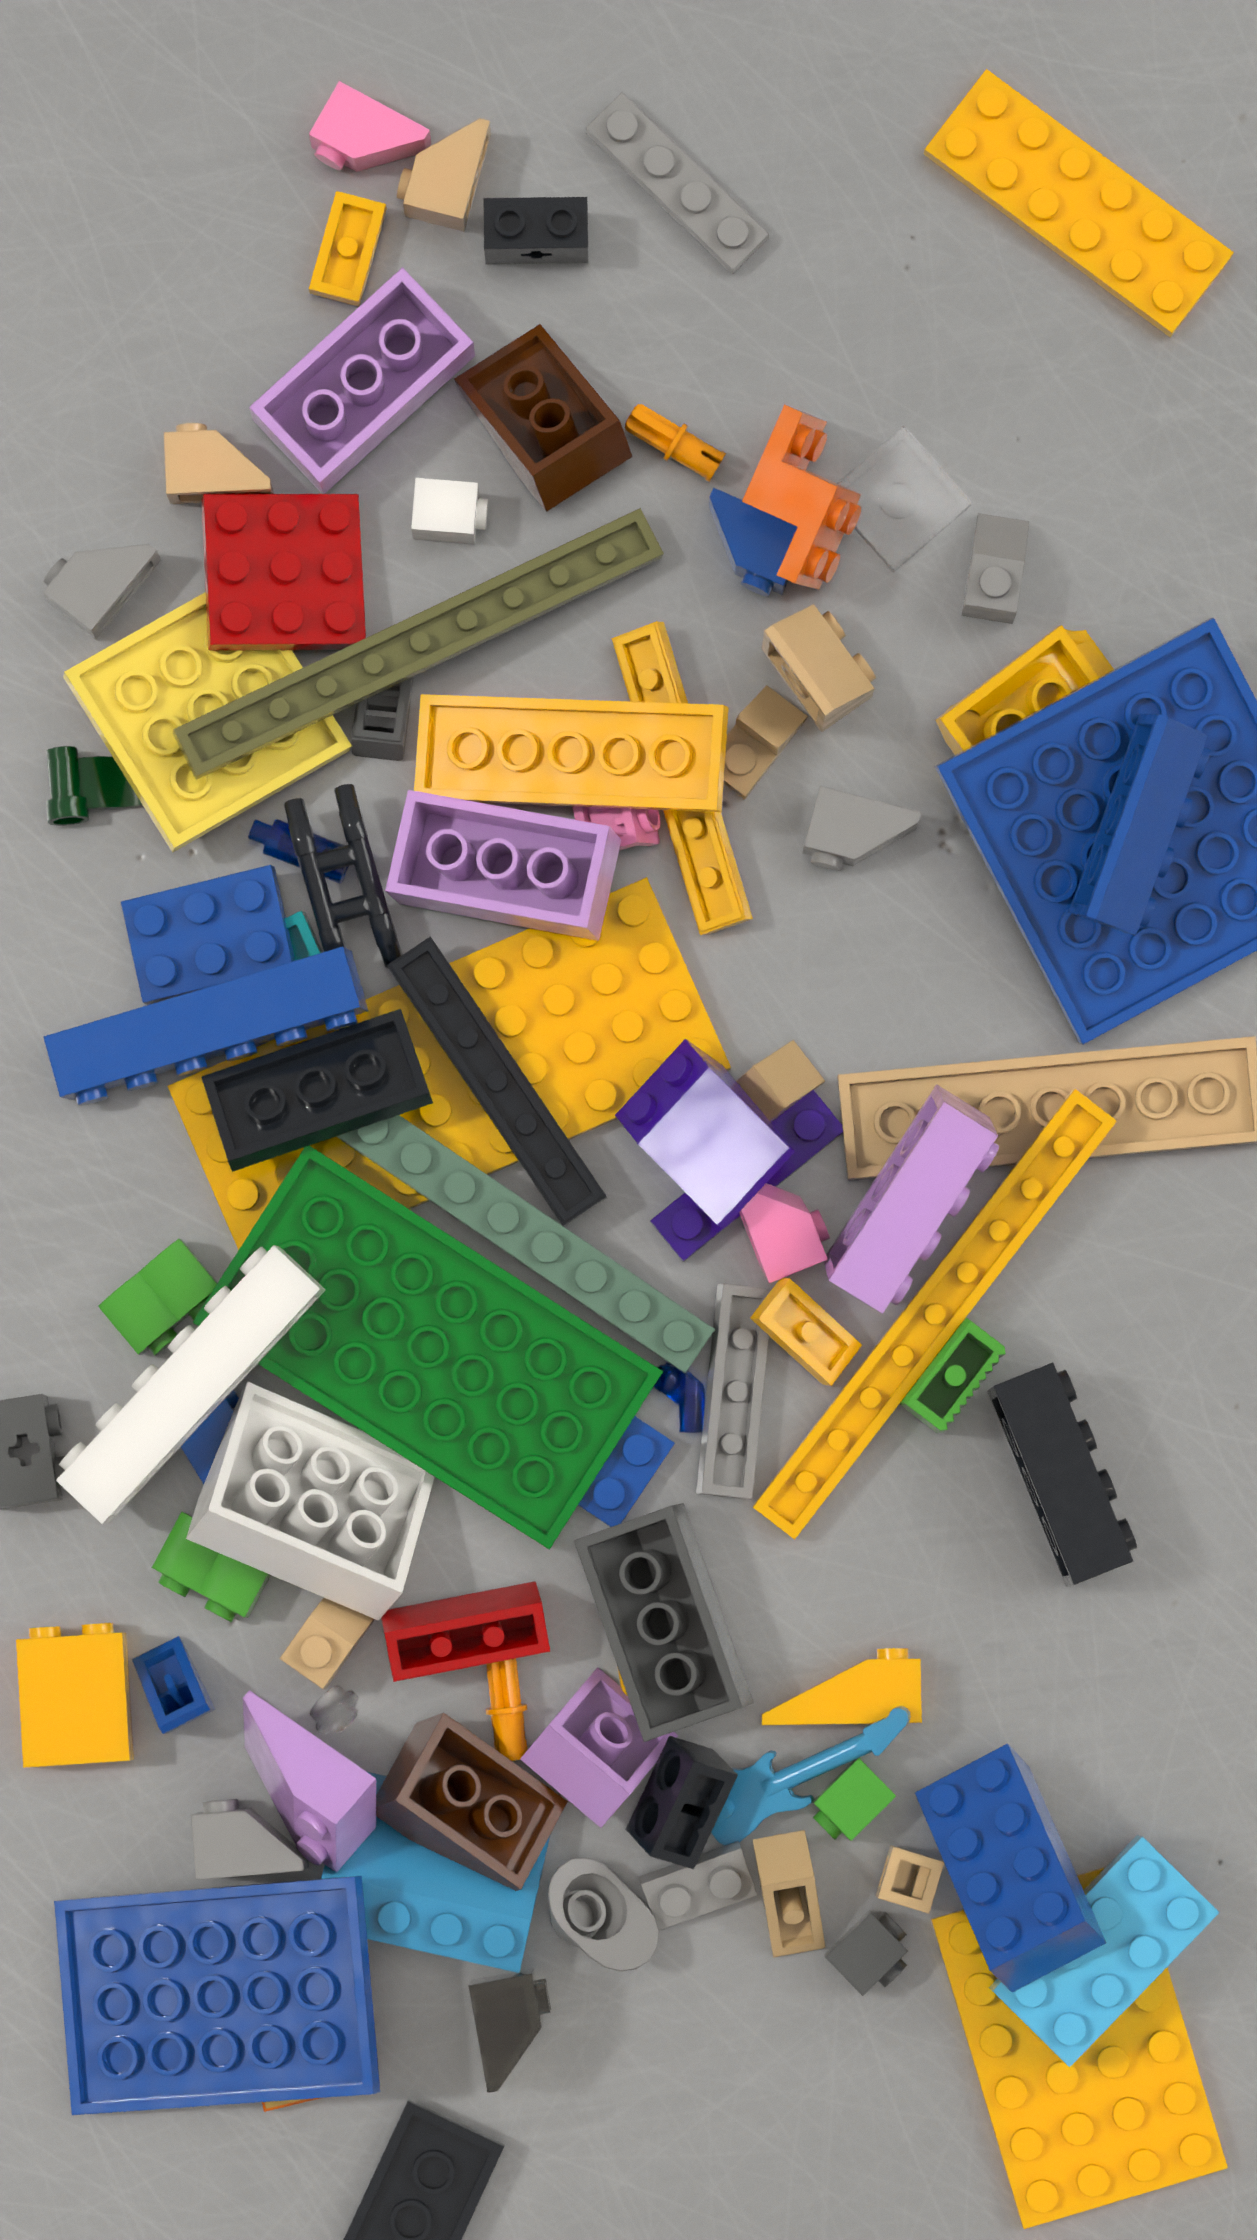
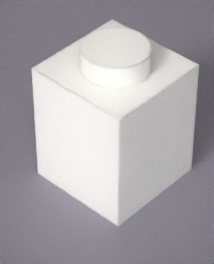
(447, 511)

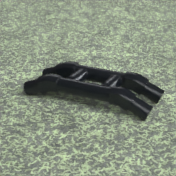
(356, 853)

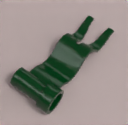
(84, 785)

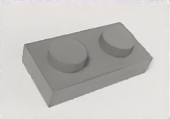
(686, 1893)

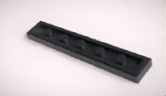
(497, 1081)

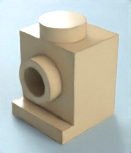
(909, 1879)

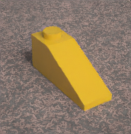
(857, 1694)

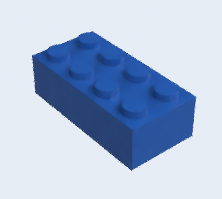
(1010, 1868)

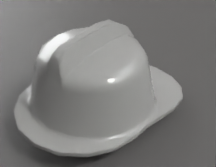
(601, 1915)

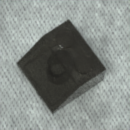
(507, 2020)

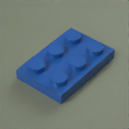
(207, 933)

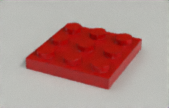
(283, 571)

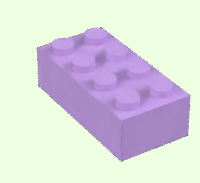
(362, 381)
(503, 865)
(911, 1199)

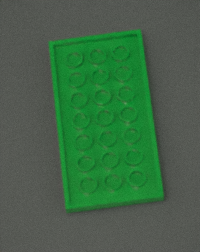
(444, 1351)

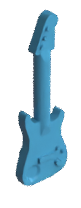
(763, 1791)

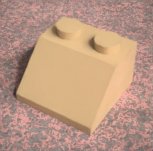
(818, 666)

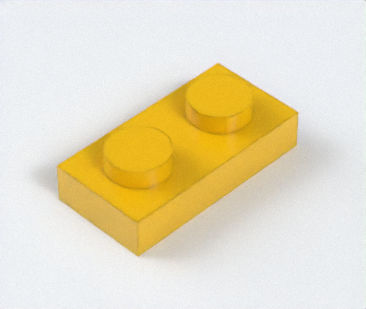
(347, 248)
(806, 1331)

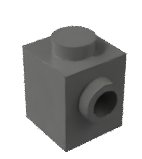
(869, 1952)

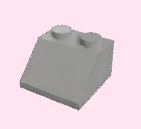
(239, 1843)

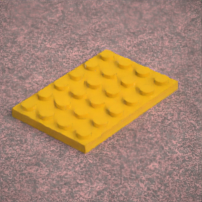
(1090, 2132)

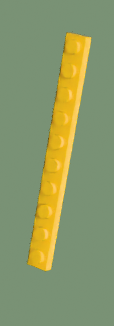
(934, 1313)

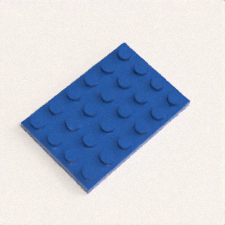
(217, 1996)

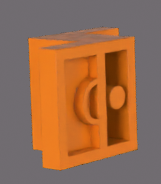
(810, 502)

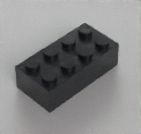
(1061, 1474)

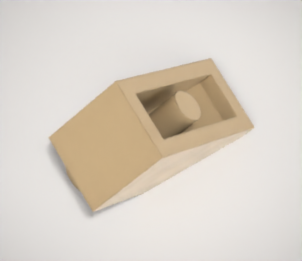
(446, 177)
(207, 463)
(326, 1641)
(789, 1893)

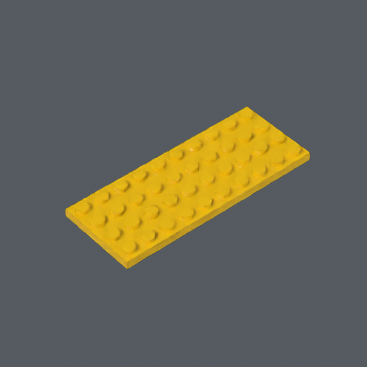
(572, 1012)

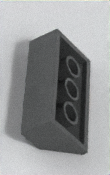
(663, 1621)

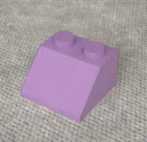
(595, 1749)

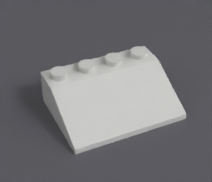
(312, 1503)

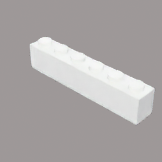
(190, 1384)

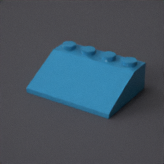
(438, 1904)

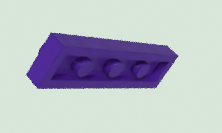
(807, 1129)

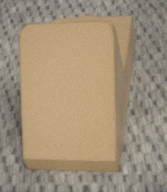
(758, 739)

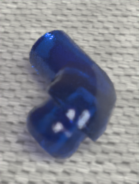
(687, 1393)

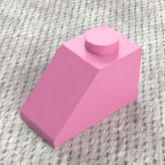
(363, 132)
(783, 1232)

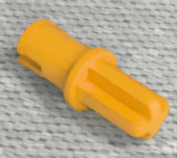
(674, 441)
(506, 1709)

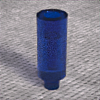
(279, 845)

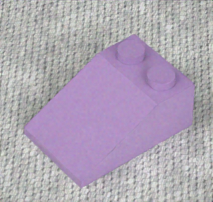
(316, 1789)

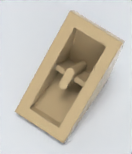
(780, 1080)

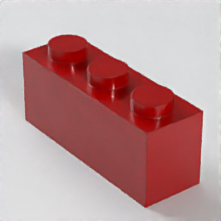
(465, 1631)

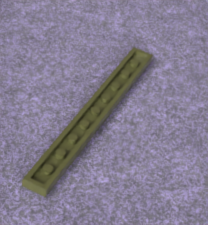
(417, 643)

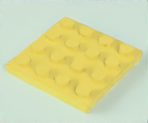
(168, 678)

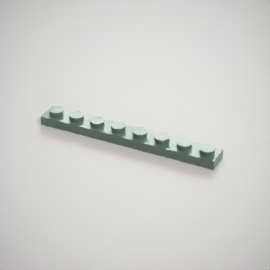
(533, 1239)

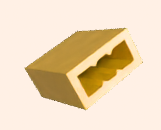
(74, 1696)

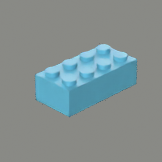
(1146, 1920)

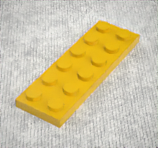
(1078, 203)
(572, 752)

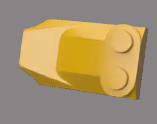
(1030, 682)

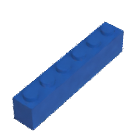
(205, 1025)

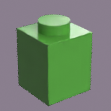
(851, 1801)

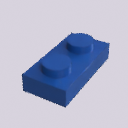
(626, 1473)

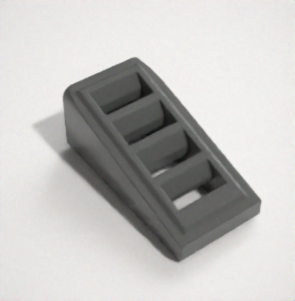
(379, 735)

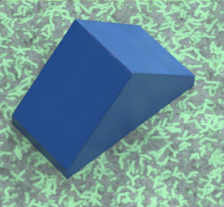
(172, 1685)

